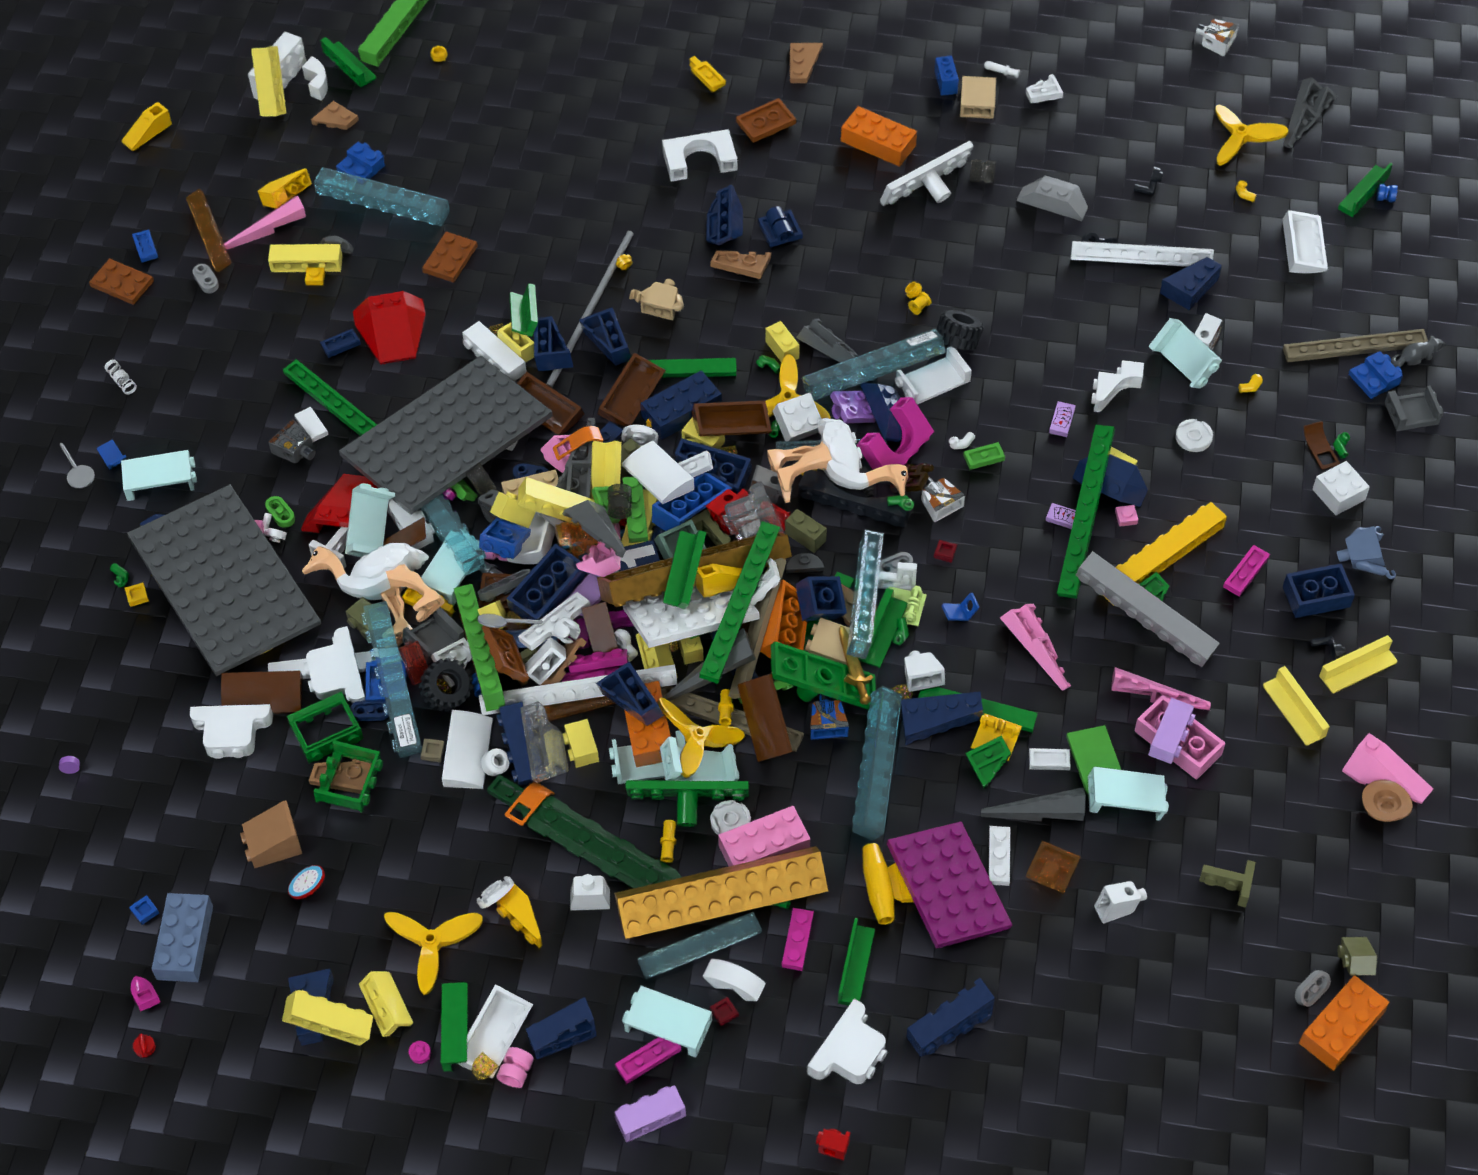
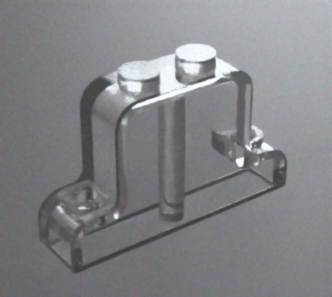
(747, 513)
(543, 743)

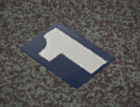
(639, 555)

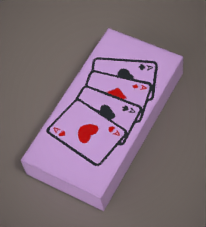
(1062, 419)
(1061, 515)

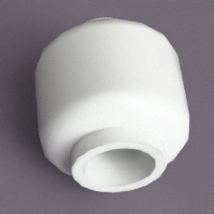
(495, 762)

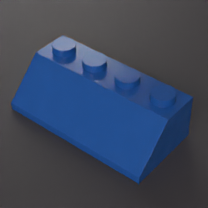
(684, 507)

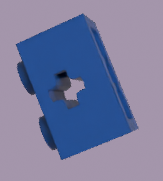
(946, 75)

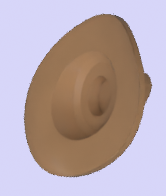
(1386, 801)

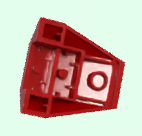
(391, 325)
(335, 504)

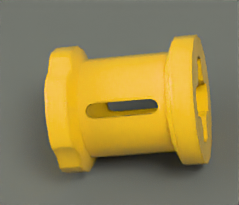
(919, 303)

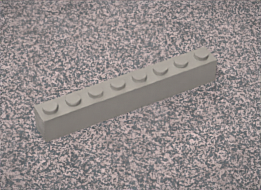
(1147, 609)

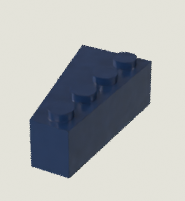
(727, 467)
(938, 714)
(514, 736)
(952, 1019)

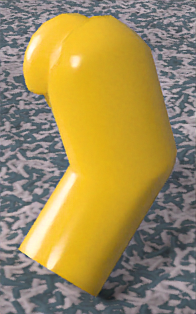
(1243, 193)
(1253, 385)

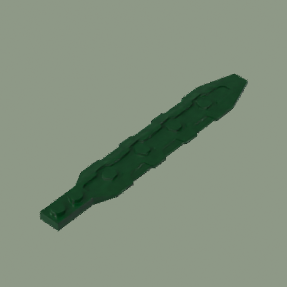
(586, 838)

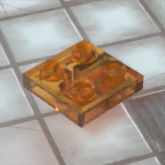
(570, 533)
(1053, 867)

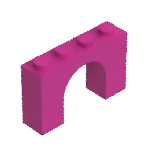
(914, 429)

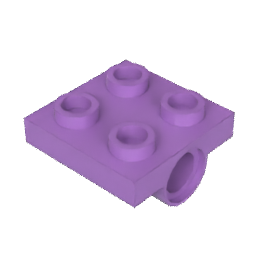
(851, 407)

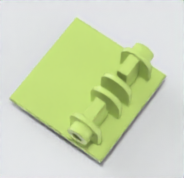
(915, 603)

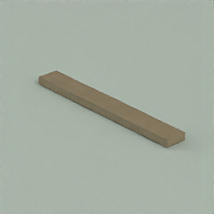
(1352, 345)
(756, 633)
(708, 710)

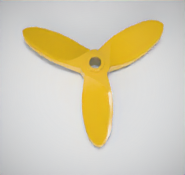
(1242, 133)
(788, 386)
(698, 737)
(432, 941)

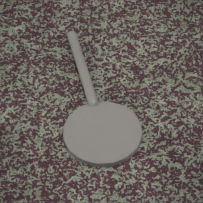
(78, 476)
(497, 621)

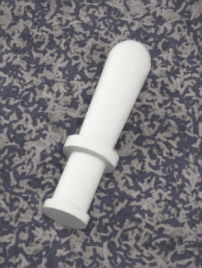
(1002, 69)

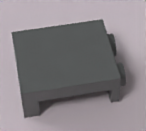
(1414, 409)
(434, 634)

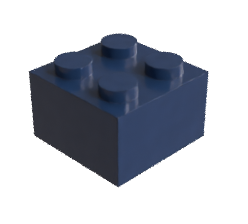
(821, 598)

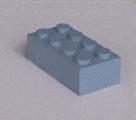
(182, 937)

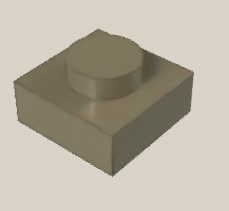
(432, 750)

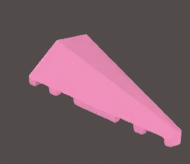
(286, 213)
(601, 560)
(1029, 632)
(1131, 683)

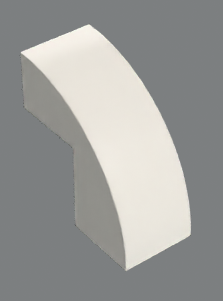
(315, 72)
(731, 976)

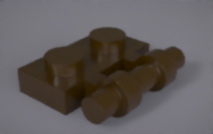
(916, 477)

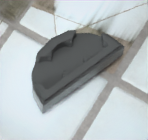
(346, 247)
(804, 563)

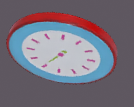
(306, 882)

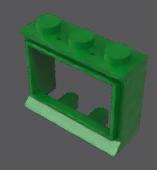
(324, 747)
(353, 752)

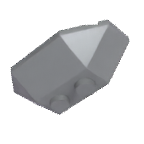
(1055, 197)

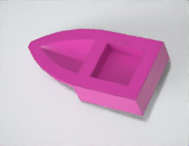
(143, 993)

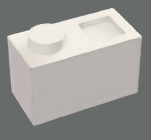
(545, 661)

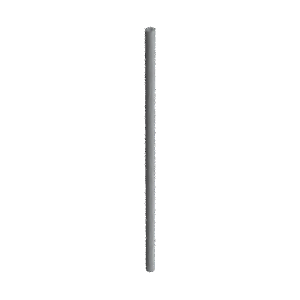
(593, 302)

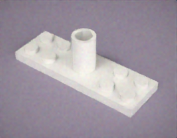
(929, 176)

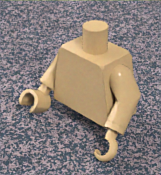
(659, 299)

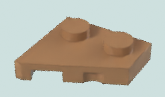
(335, 116)

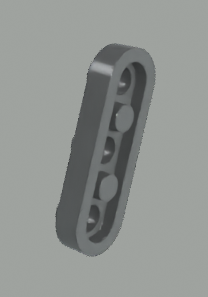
(502, 586)

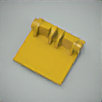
(993, 727)

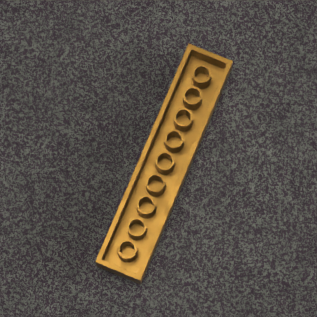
(653, 577)
(721, 892)

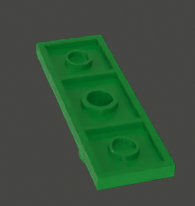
(815, 675)
(687, 794)

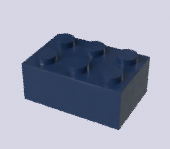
(1318, 590)

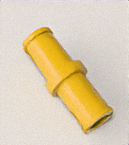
(725, 708)
(668, 841)

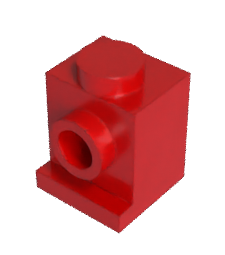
(833, 1143)

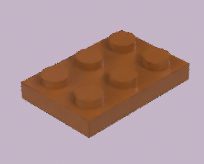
(766, 120)
(449, 257)
(121, 281)
(505, 653)

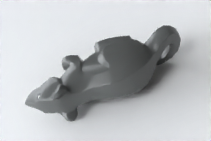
(1417, 351)

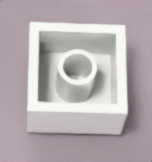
(797, 417)
(1341, 488)

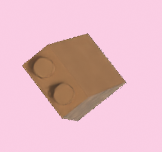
(271, 836)

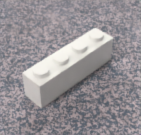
(490, 347)
(404, 519)

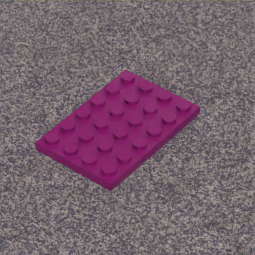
(949, 884)

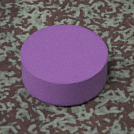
(69, 764)

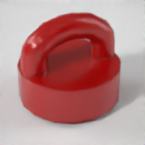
(144, 1045)

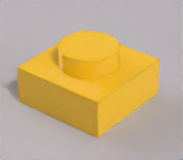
(315, 276)
(136, 594)

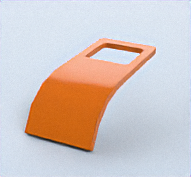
(579, 438)
(531, 798)

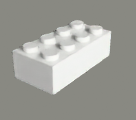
(291, 59)

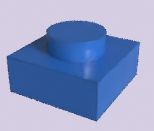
(144, 910)

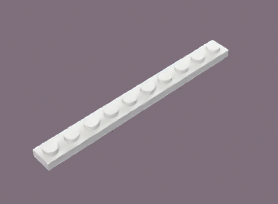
(578, 689)

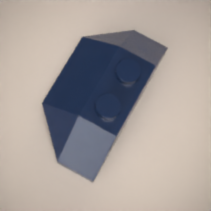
(724, 217)
(880, 400)
(1120, 482)

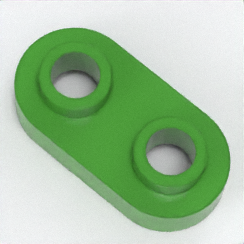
(281, 513)

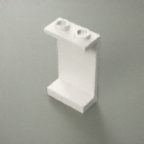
(935, 377)

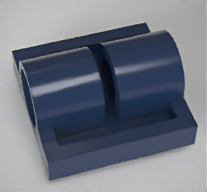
(779, 226)

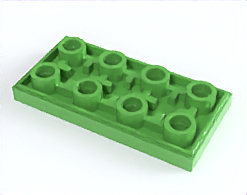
(1092, 749)

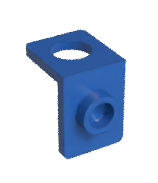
(111, 454)
(960, 612)

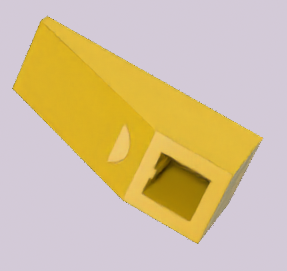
(148, 125)
(284, 188)
(716, 579)
(517, 908)

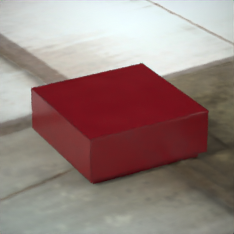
(945, 551)
(724, 1011)

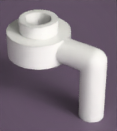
(274, 534)
(624, 642)

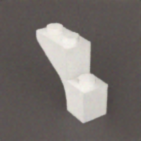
(1109, 384)

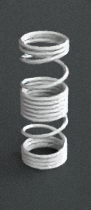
(119, 374)

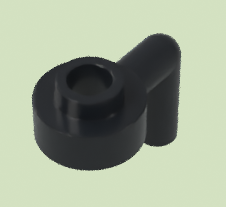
(1156, 177)
(1093, 237)
(1336, 649)

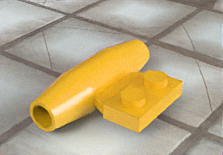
(883, 884)

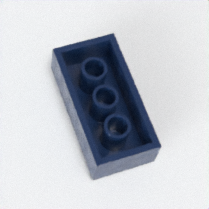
(673, 407)
(546, 585)

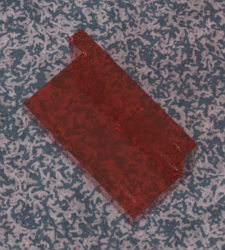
(413, 660)

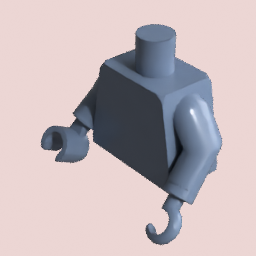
(1365, 551)

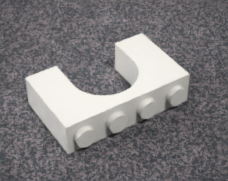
(717, 143)

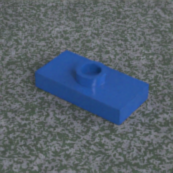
(145, 246)

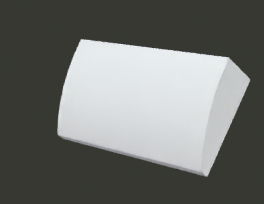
(1304, 242)
(658, 472)
(537, 543)
(466, 745)
(496, 1026)

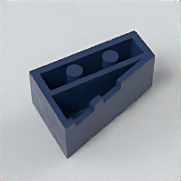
(1191, 283)
(607, 335)
(550, 347)
(631, 694)
(317, 985)
(562, 1029)

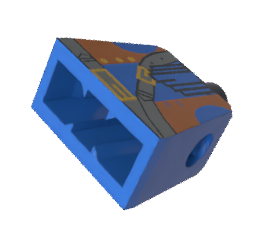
(828, 719)

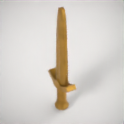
(856, 674)

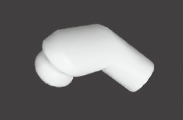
(963, 443)

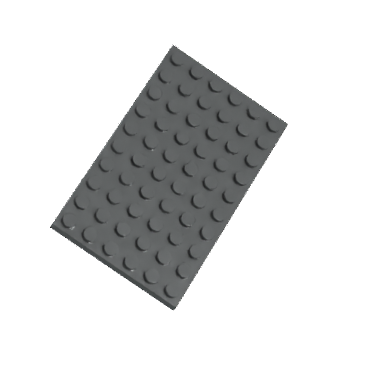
(445, 434)
(223, 579)

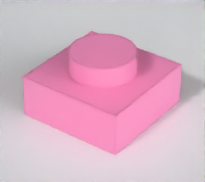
(1126, 515)

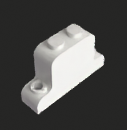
(335, 669)
(230, 729)
(850, 1048)

